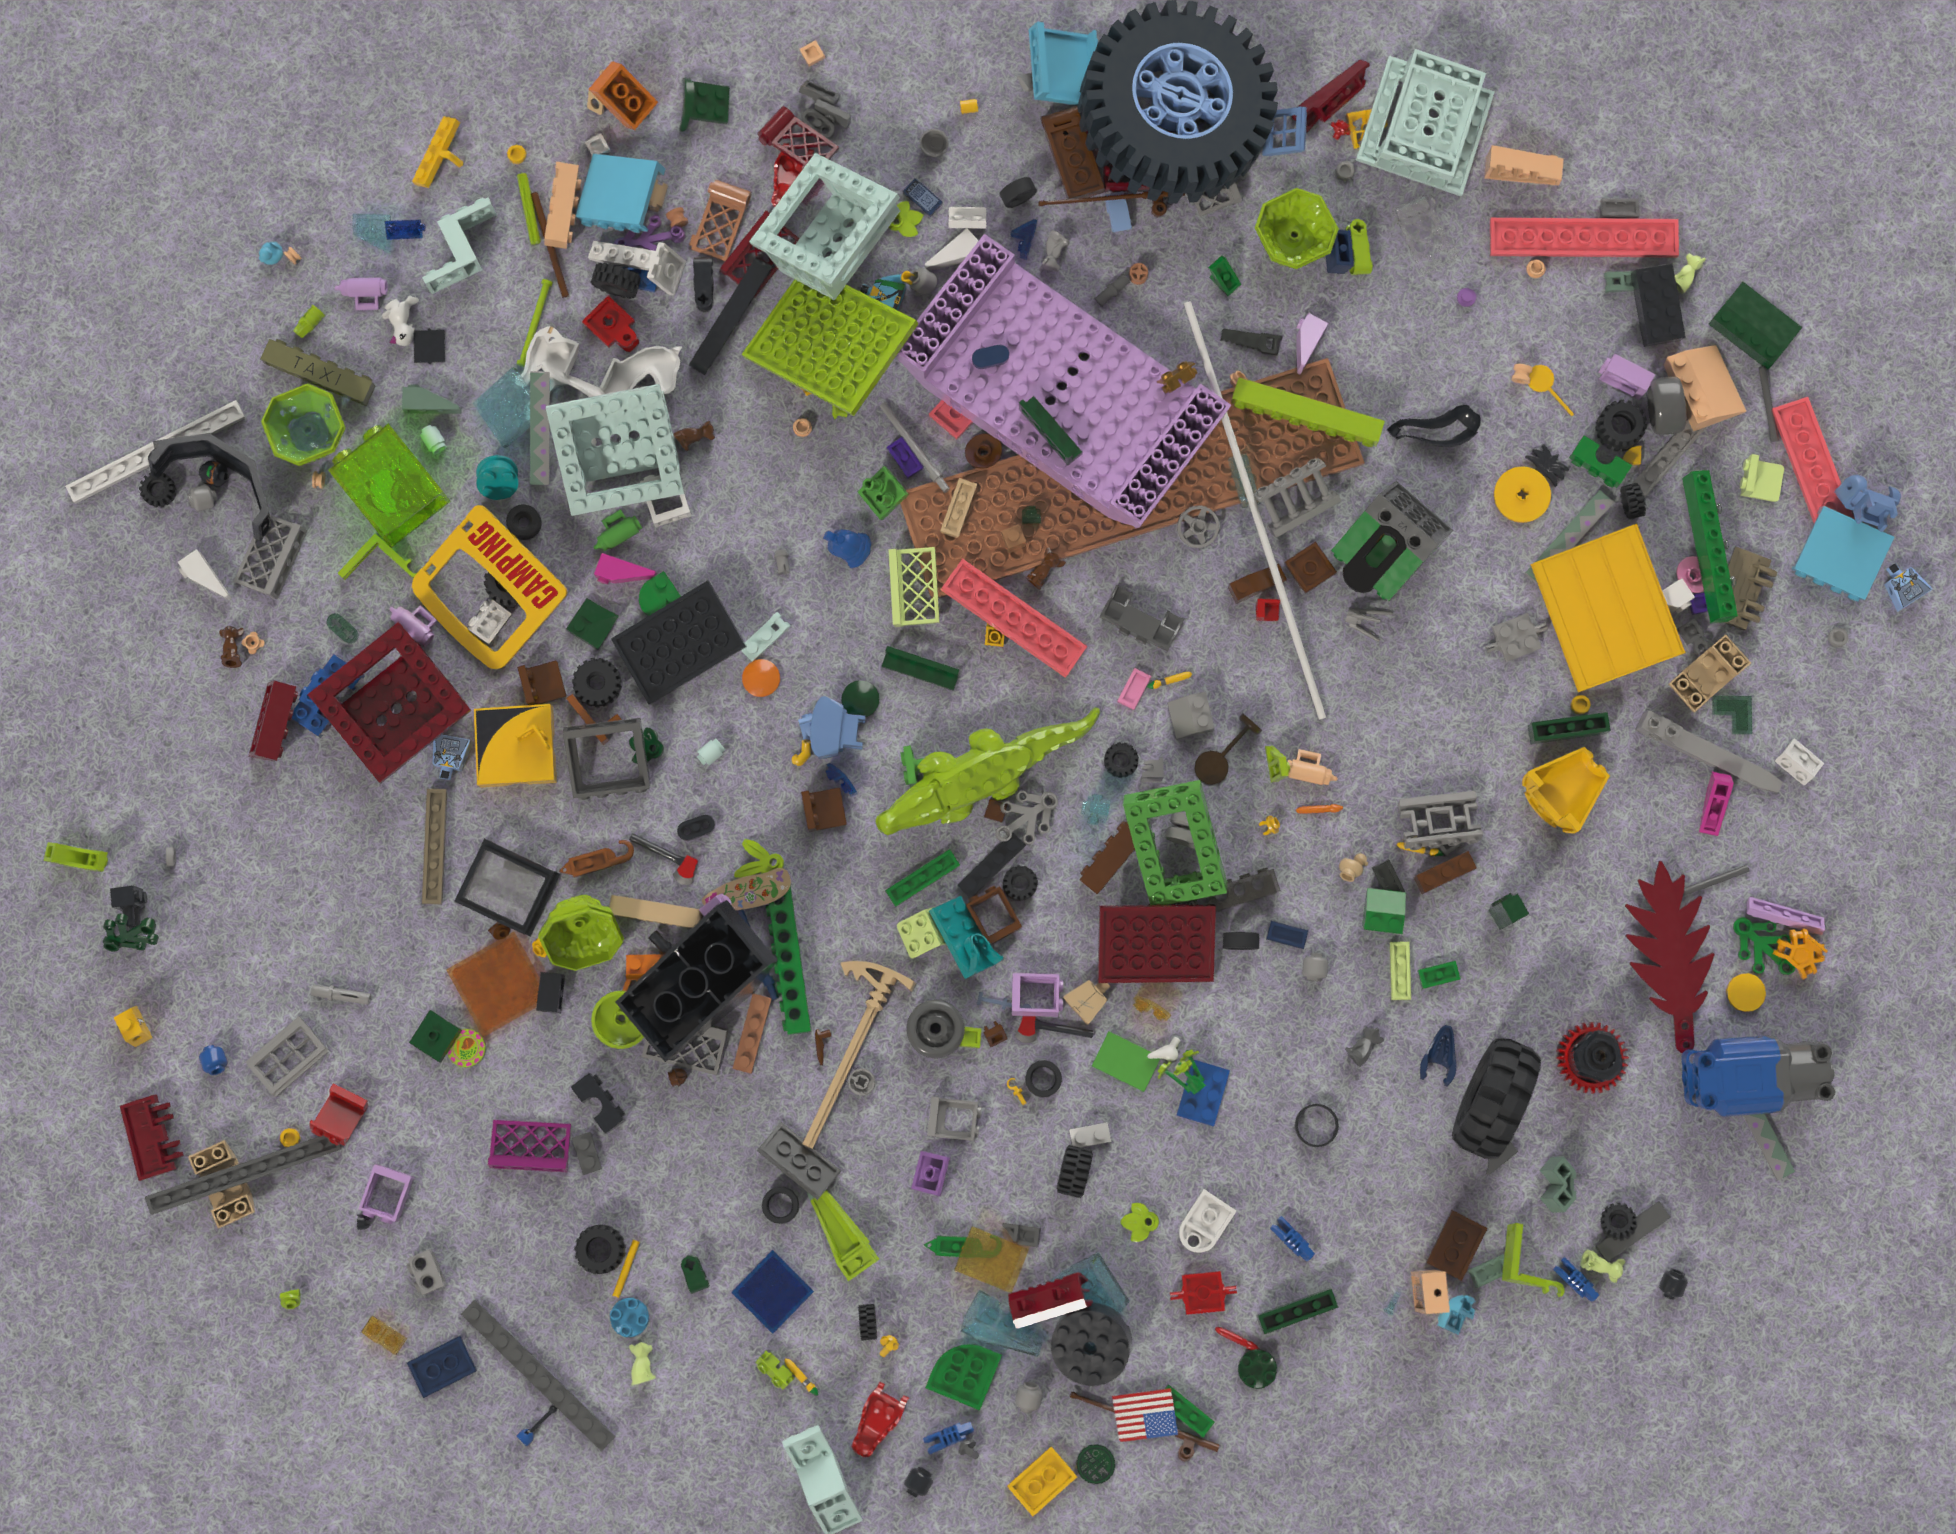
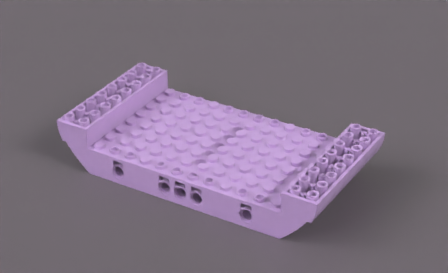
(1113, 409)

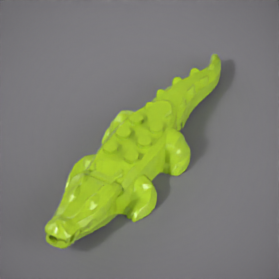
(986, 770)

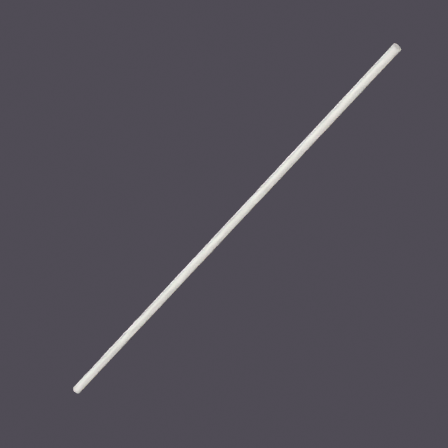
(1256, 515)

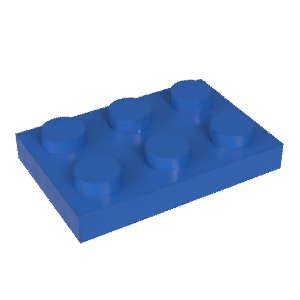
(1204, 1104)

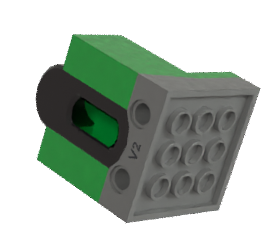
(1389, 542)

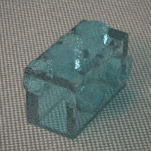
(1095, 809)

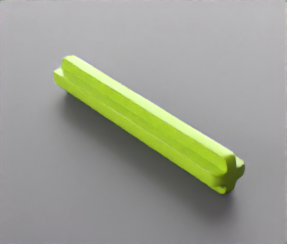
(528, 208)

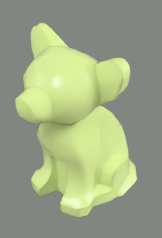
(1686, 275)
(1592, 1261)
(641, 1368)

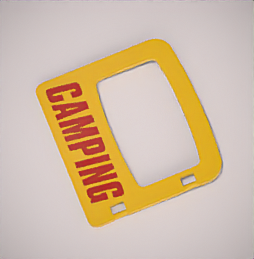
(511, 565)

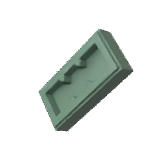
(1487, 1271)

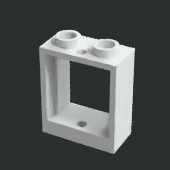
(669, 516)

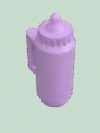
(364, 288)
(418, 630)

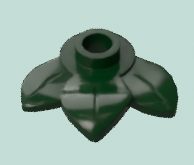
(650, 740)

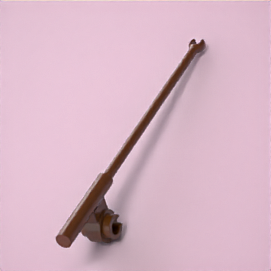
(1158, 203)
(1188, 1439)

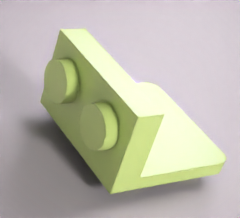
(1761, 479)
(920, 933)

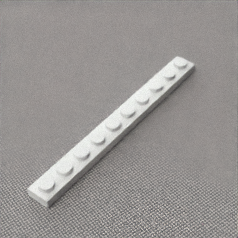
(138, 460)

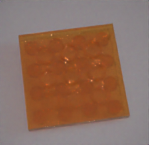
(497, 984)

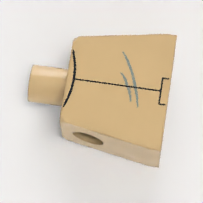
(1087, 999)

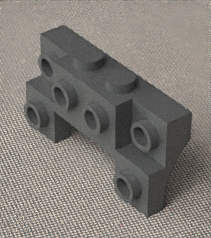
(1139, 624)

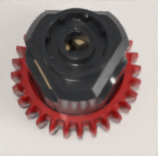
(1592, 1058)

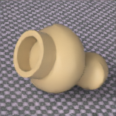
(1351, 868)

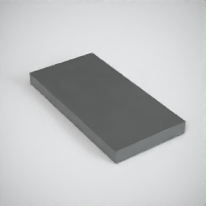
(798, 1161)

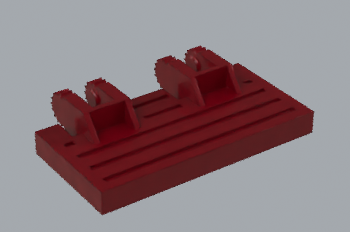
(146, 1137)

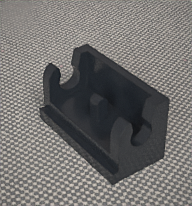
(550, 992)

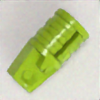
(308, 321)

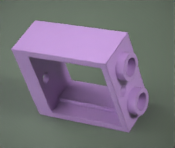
(1626, 376)
(1036, 978)
(393, 1174)

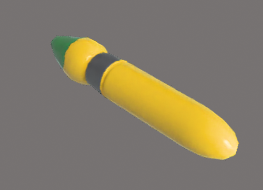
(1169, 680)
(1424, 850)
(801, 1377)

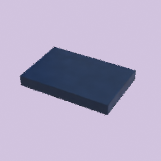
(441, 1366)

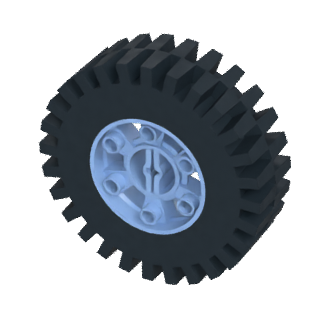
(1194, 58)

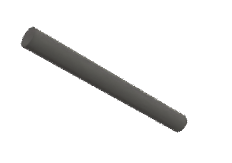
(1768, 404)
(1715, 880)

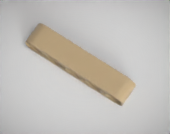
(655, 911)

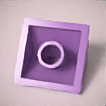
(930, 1173)

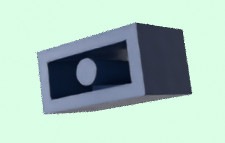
(1341, 255)

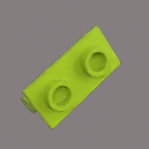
(767, 1365)

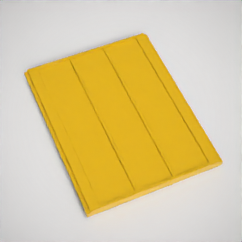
(1607, 608)

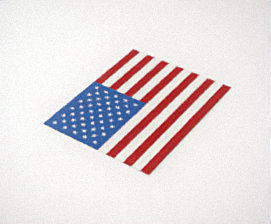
(1145, 1415)

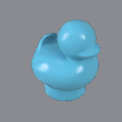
(270, 253)

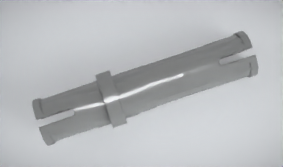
(337, 994)

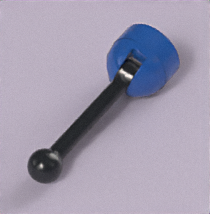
(526, 1435)

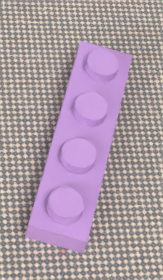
(1785, 916)

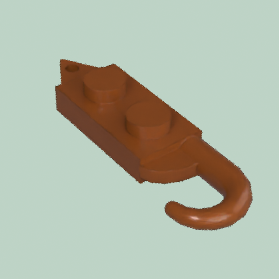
(596, 861)

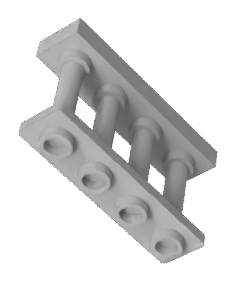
(1311, 507)

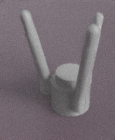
(1356, 615)

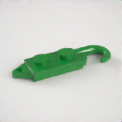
(946, 1245)

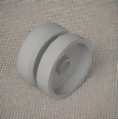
(1181, 833)

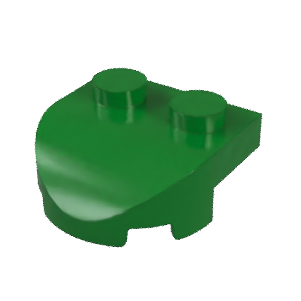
(657, 593)

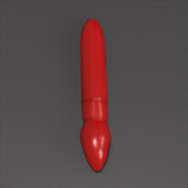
(1236, 1338)

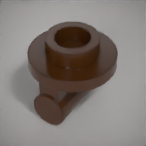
(499, 931)

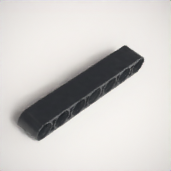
(730, 315)

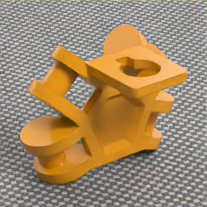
(1802, 955)

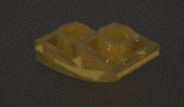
(1143, 1004)
(384, 1335)

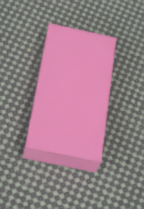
(1134, 689)

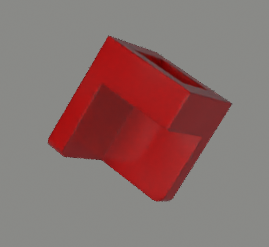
(1267, 609)

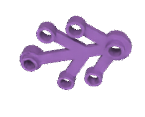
(646, 239)

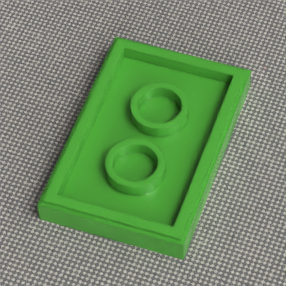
(1125, 1061)

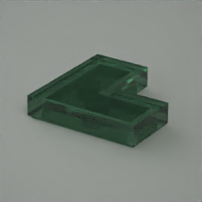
(1738, 708)

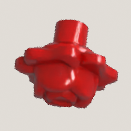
(1340, 128)

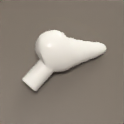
(1166, 1052)

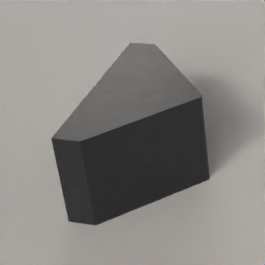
(697, 981)

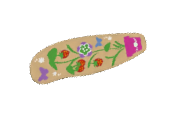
(754, 889)

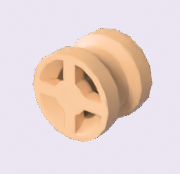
(1521, 373)

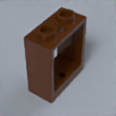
(1008, 930)

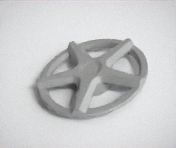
(1198, 526)

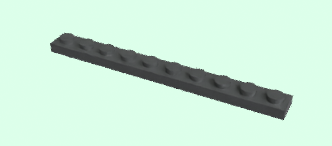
(240, 1174)
(538, 1375)

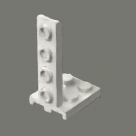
(663, 265)

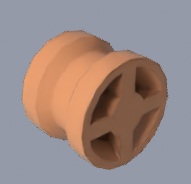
(677, 217)
(1138, 269)

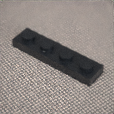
(991, 866)

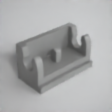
(1154, 771)

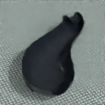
(1462, 413)

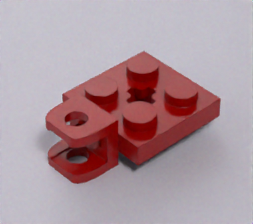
(618, 331)

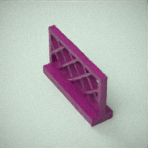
(524, 1162)

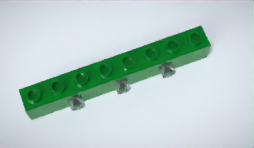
(1710, 546)

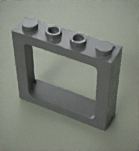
(620, 787)

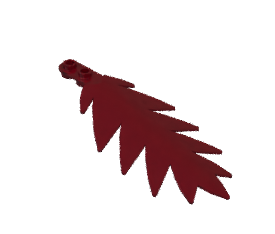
(1673, 950)

